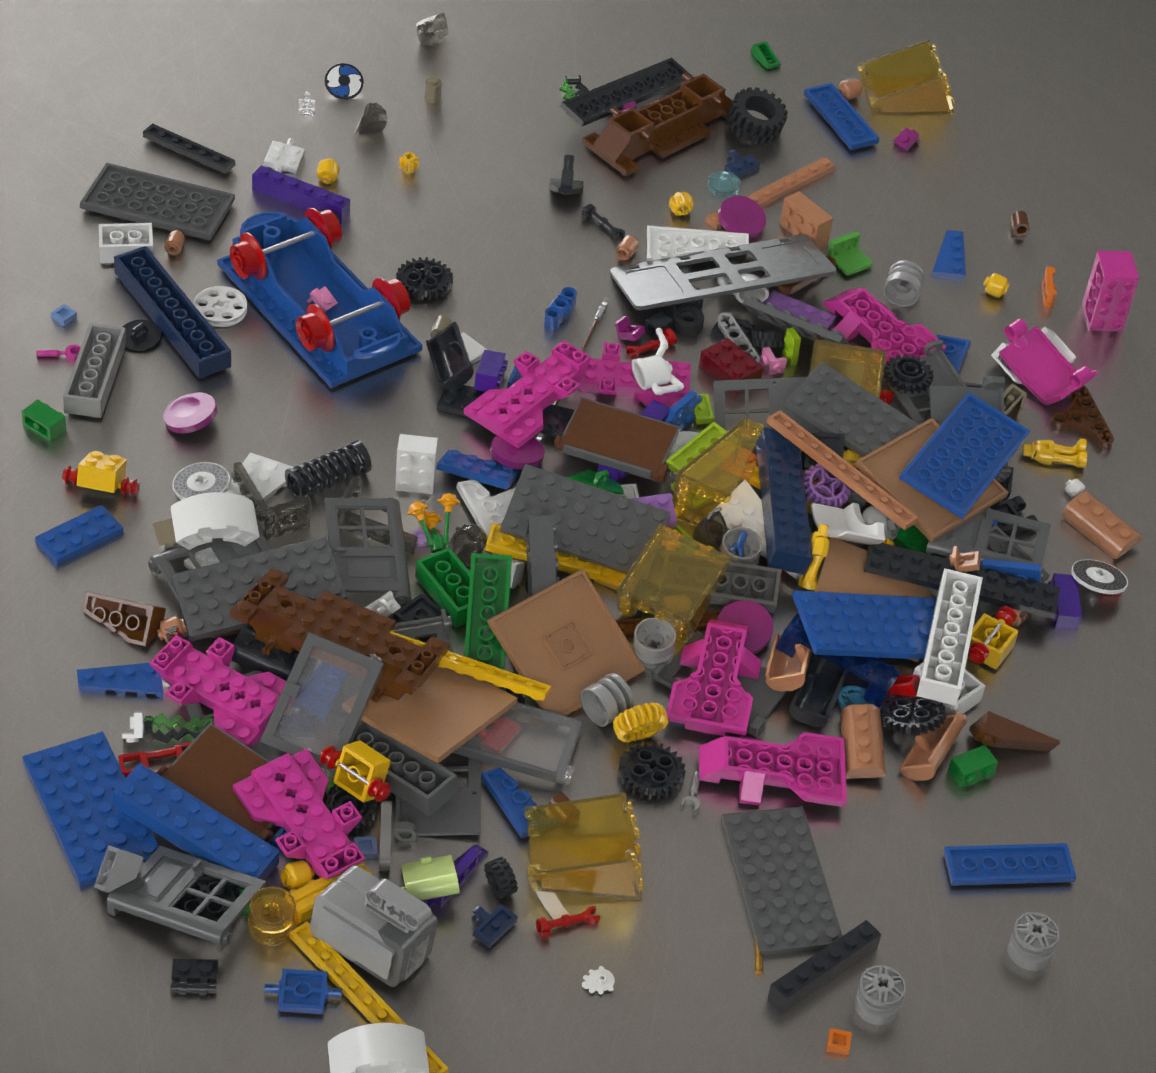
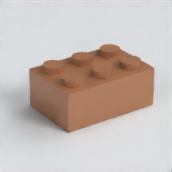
(805, 217)

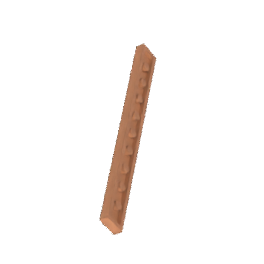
(783, 186)
(842, 470)

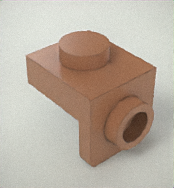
(965, 561)

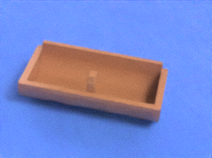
(1101, 525)
(786, 672)
(862, 741)
(932, 748)

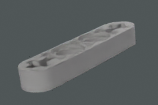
(734, 327)
(385, 836)

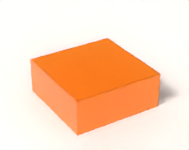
(839, 1041)

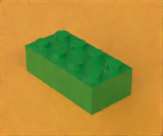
(446, 582)

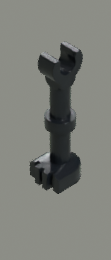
(590, 211)

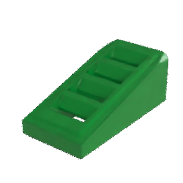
(764, 47)

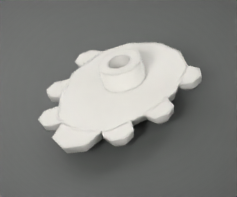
(599, 980)

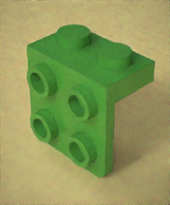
(847, 254)

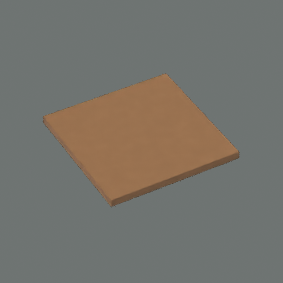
(891, 459)
(844, 573)
(565, 641)
(439, 713)

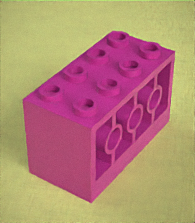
(1110, 290)

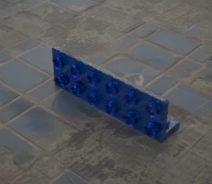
(867, 668)

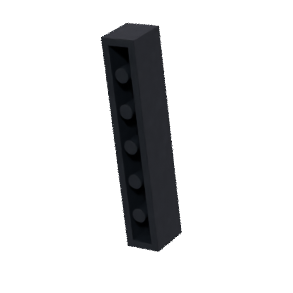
(824, 966)

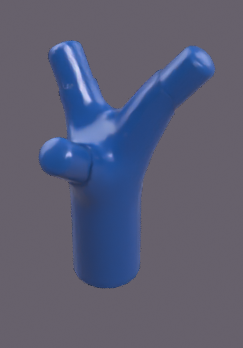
(739, 543)

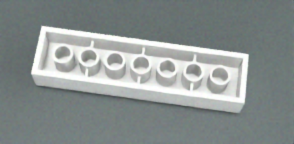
(949, 637)

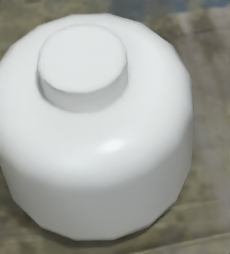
(1074, 487)

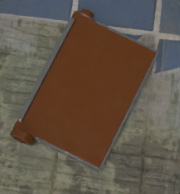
(618, 439)
(209, 771)

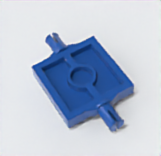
(683, 411)
(302, 991)

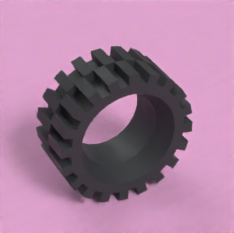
(750, 127)

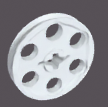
(221, 305)

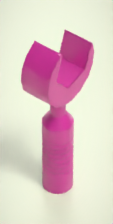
(54, 353)

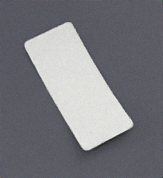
(552, 904)

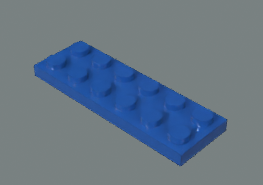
(841, 116)
(1009, 864)

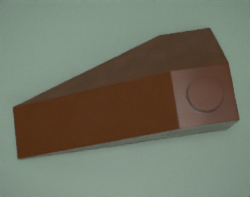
(128, 618)
(1004, 733)

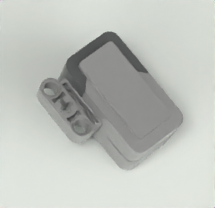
(374, 925)

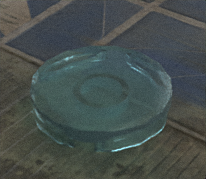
(724, 183)

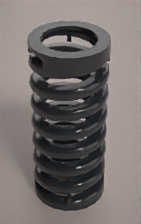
(328, 473)

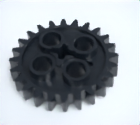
(435, 283)
(898, 715)
(651, 770)
(213, 910)

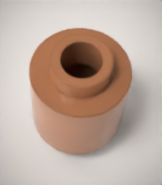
(174, 242)
(627, 247)

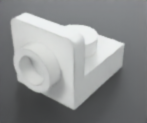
(137, 724)

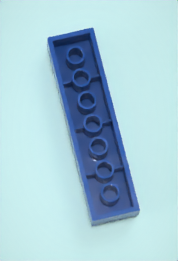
(193, 824)

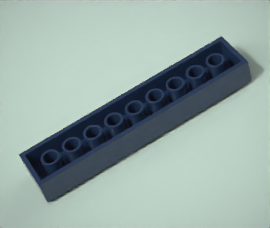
(172, 312)
(783, 503)

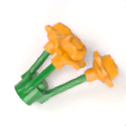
(431, 518)

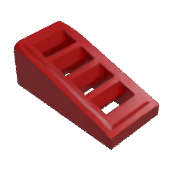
(906, 686)

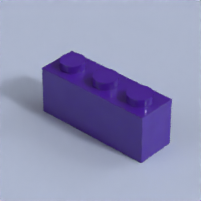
(490, 370)
(1068, 609)

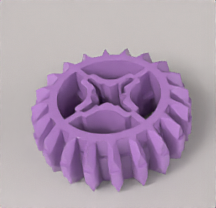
(824, 490)

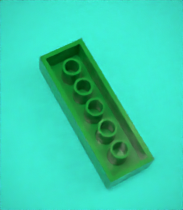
(487, 598)

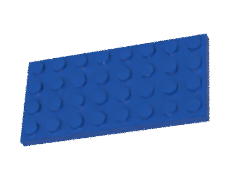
(964, 455)
(866, 624)
(77, 795)

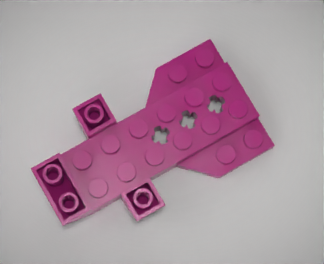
(878, 325)
(616, 378)
(517, 411)
(718, 663)
(239, 701)
(808, 766)
(309, 836)

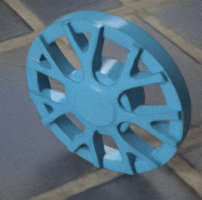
(853, 698)

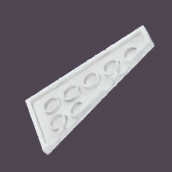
(673, 242)
(265, 473)
(481, 505)
(746, 511)

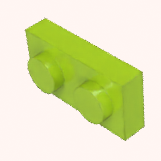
(792, 346)
(703, 411)

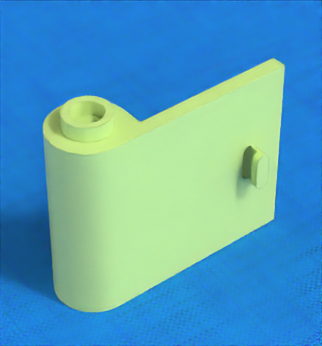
(430, 877)

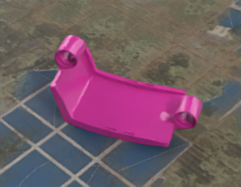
(1041, 365)

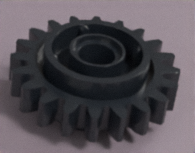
(908, 374)
(340, 797)

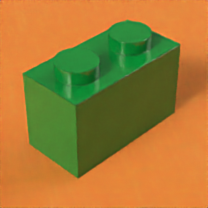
(44, 420)
(973, 766)

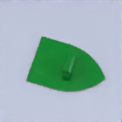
(599, 480)

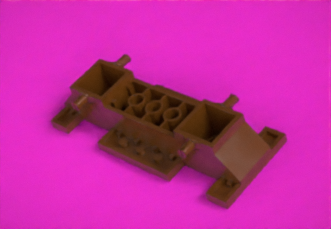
(662, 125)
(285, 618)

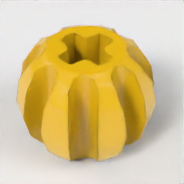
(681, 203)

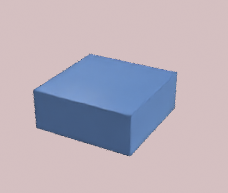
(64, 315)
(367, 846)

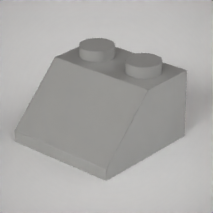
(118, 869)

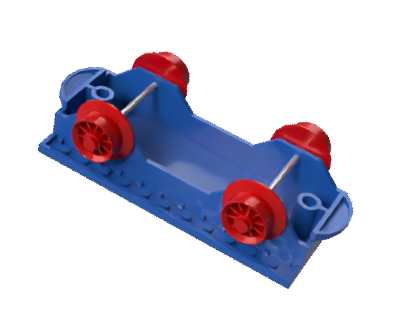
(286, 259)

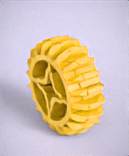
(640, 722)

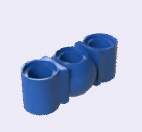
(560, 308)

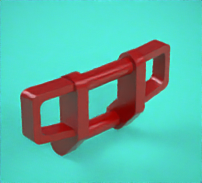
(144, 757)

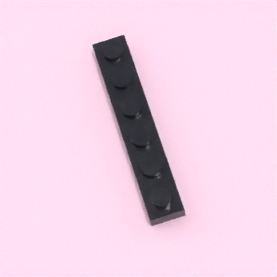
(189, 148)

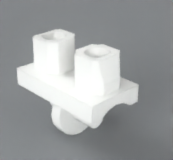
(384, 605)

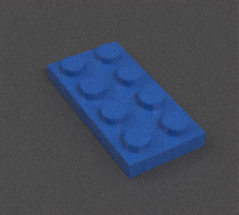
(477, 469)
(79, 534)

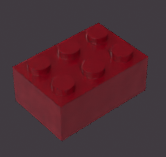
(729, 362)

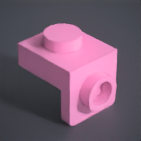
(322, 298)
(770, 363)

